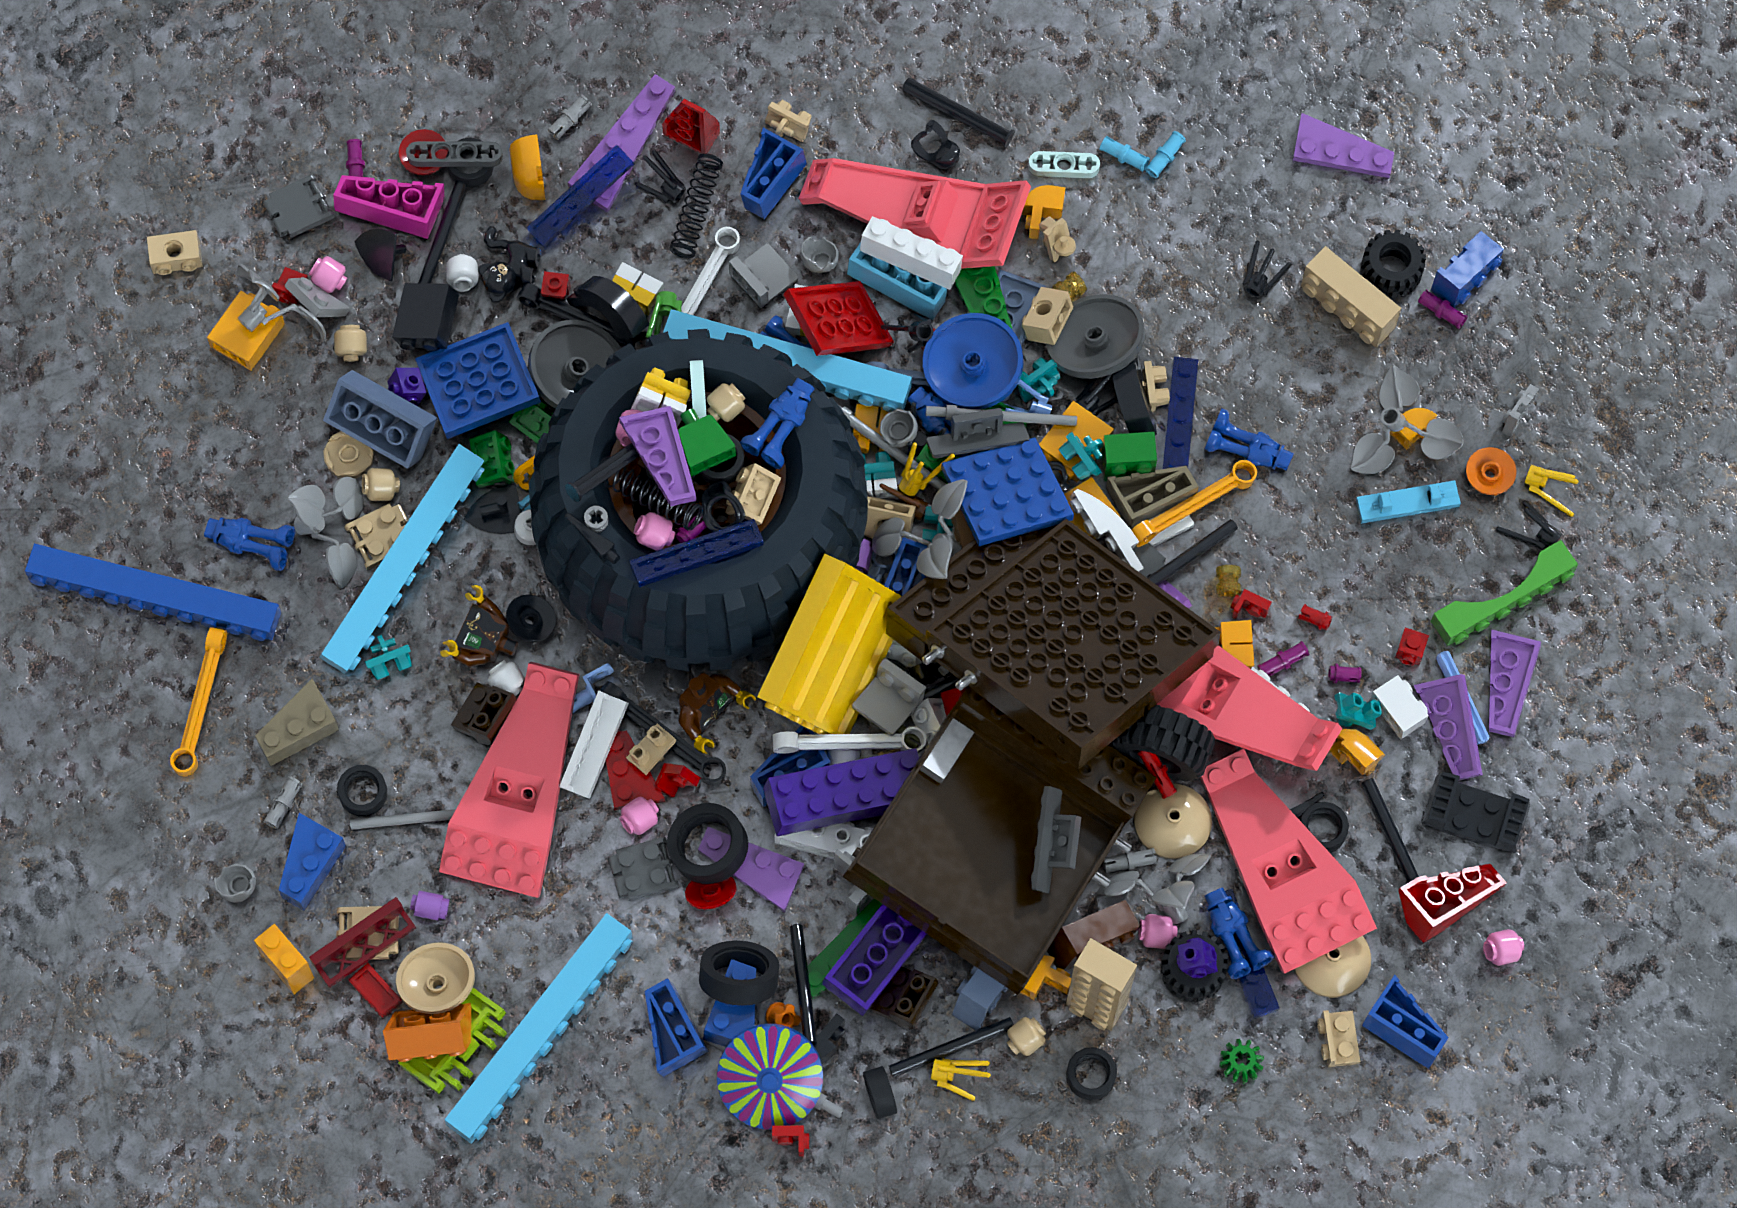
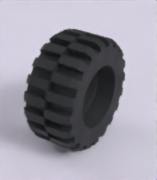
(1173, 737)

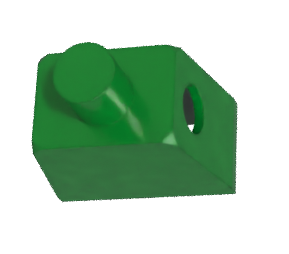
(704, 442)

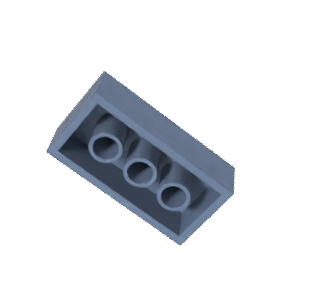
(380, 419)

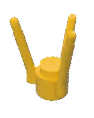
(1539, 476)
(913, 479)
(945, 1069)

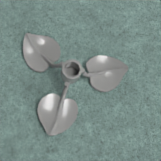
(254, 313)
(1400, 391)
(309, 504)
(935, 559)
(1170, 899)

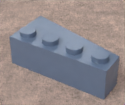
(977, 998)

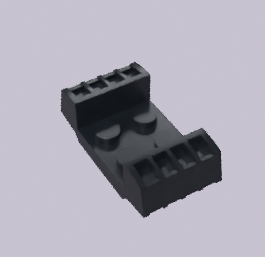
(1476, 813)

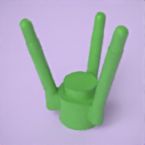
(664, 303)

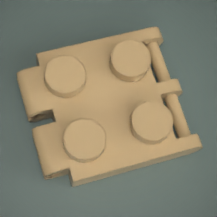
(378, 532)
(354, 916)

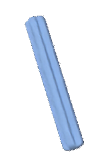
(1449, 669)

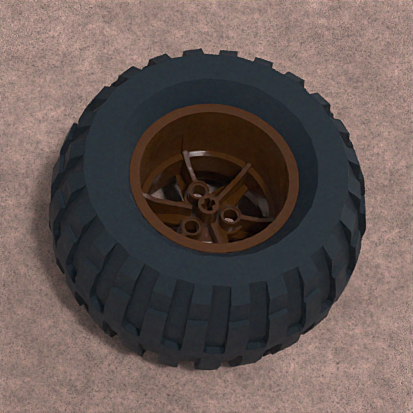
(728, 605)

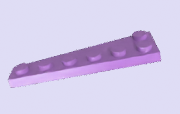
(630, 133)

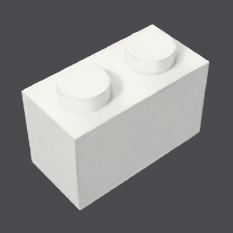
(1400, 706)

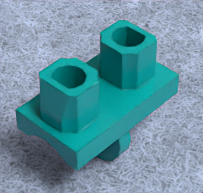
(1041, 380)
(1075, 447)
(377, 664)
(1356, 711)

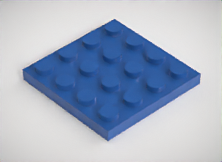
(478, 380)
(1008, 492)

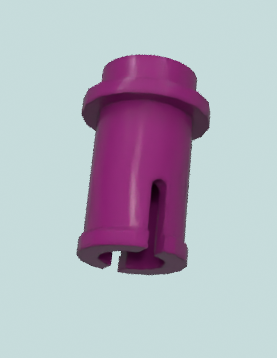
(684, 535)
(1344, 674)

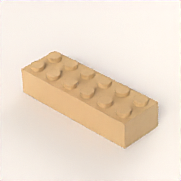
(1100, 985)

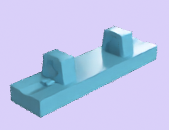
(1408, 502)

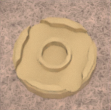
(347, 456)

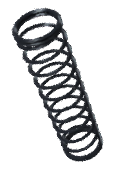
(718, 166)
(687, 516)

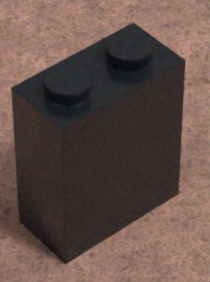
(425, 316)

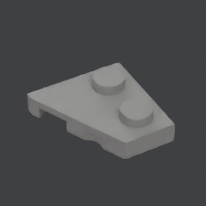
(315, 299)
(1523, 403)

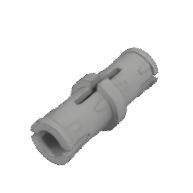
(569, 117)
(283, 802)
(1129, 860)

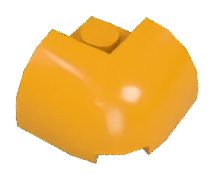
(527, 167)
(1357, 749)

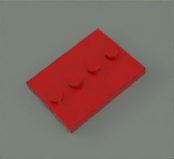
(838, 318)

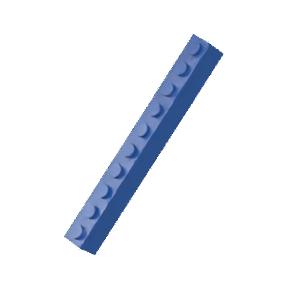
(153, 592)

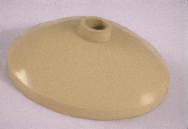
(1173, 837)
(434, 966)
(1338, 975)

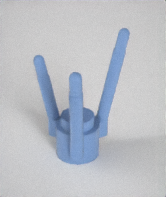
(1035, 407)

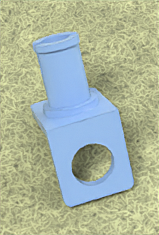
(589, 694)

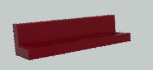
(357, 934)

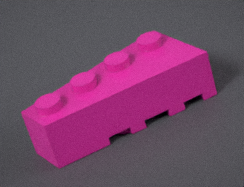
(390, 203)

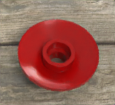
(420, 135)
(710, 895)

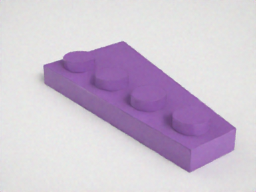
(1334, 148)
(660, 448)
(1510, 676)
(1453, 723)
(763, 870)

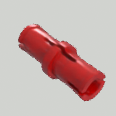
(1155, 767)

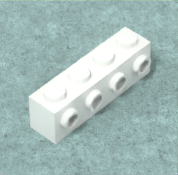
(911, 252)
(827, 839)

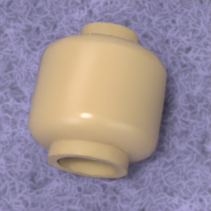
(350, 342)
(725, 402)
(380, 484)
(1026, 1036)

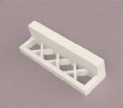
(594, 744)

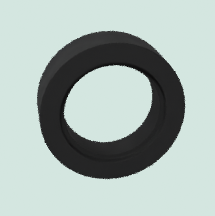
(728, 864)
(733, 990)

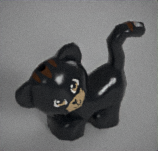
(501, 277)

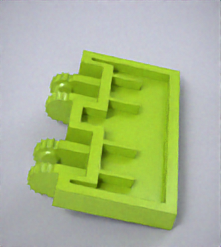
(430, 1070)

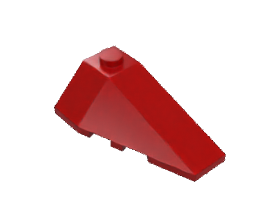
(692, 126)
(1441, 900)

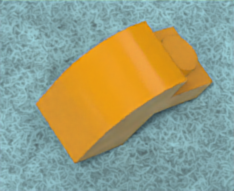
(1040, 203)
(1419, 418)
(1046, 974)

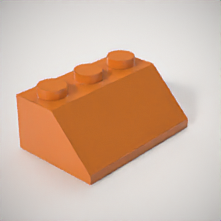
(428, 1035)

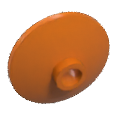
(1495, 461)

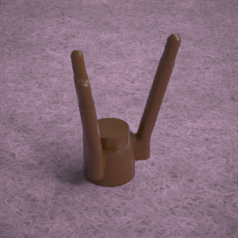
(910, 500)

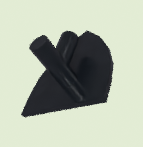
(379, 250)
(495, 510)

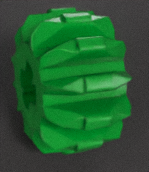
(1241, 1070)

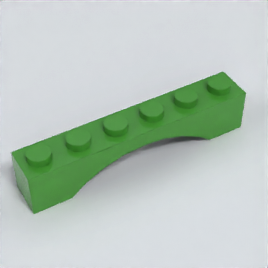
(1461, 618)

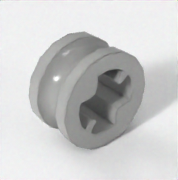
(604, 518)

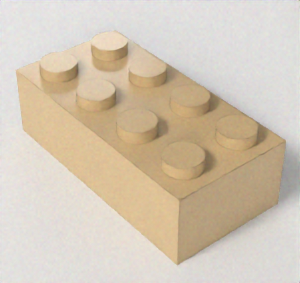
(1350, 297)

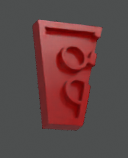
(625, 778)

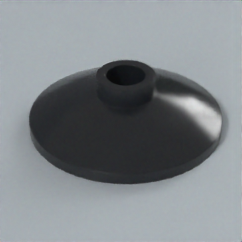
(534, 609)

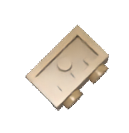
(755, 491)
(1339, 1038)

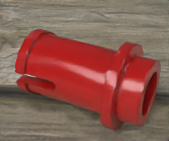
(1315, 617)

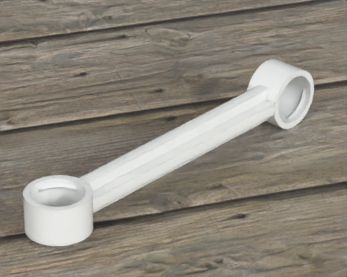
(710, 270)
(791, 742)

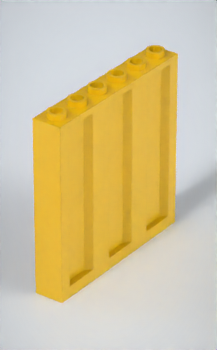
(830, 649)

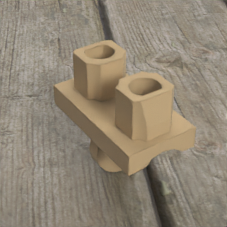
(787, 122)
(1057, 238)
(1154, 375)
(651, 749)

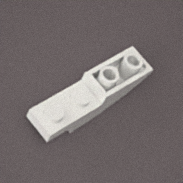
(1102, 521)

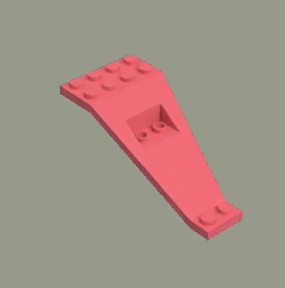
(952, 212)
(1252, 713)
(505, 834)
(1302, 906)

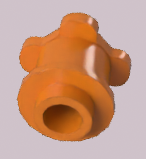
(782, 1014)

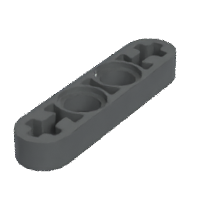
(454, 158)

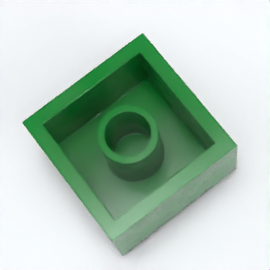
(1128, 454)

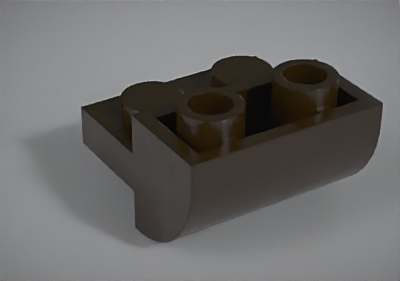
(484, 712)
(905, 997)

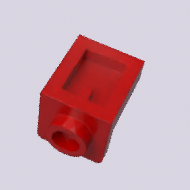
(555, 285)
(283, 293)
(1253, 603)
(1411, 647)
(675, 776)
(787, 1134)

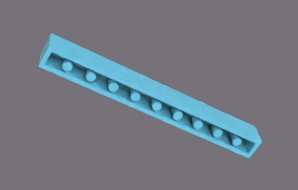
(839, 375)
(401, 559)
(538, 1029)

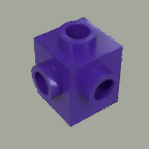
(407, 384)
(1197, 958)

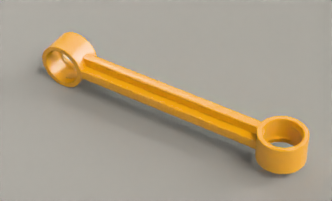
(1148, 529)
(214, 647)

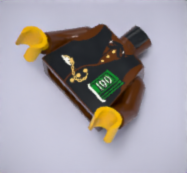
(481, 634)
(705, 702)

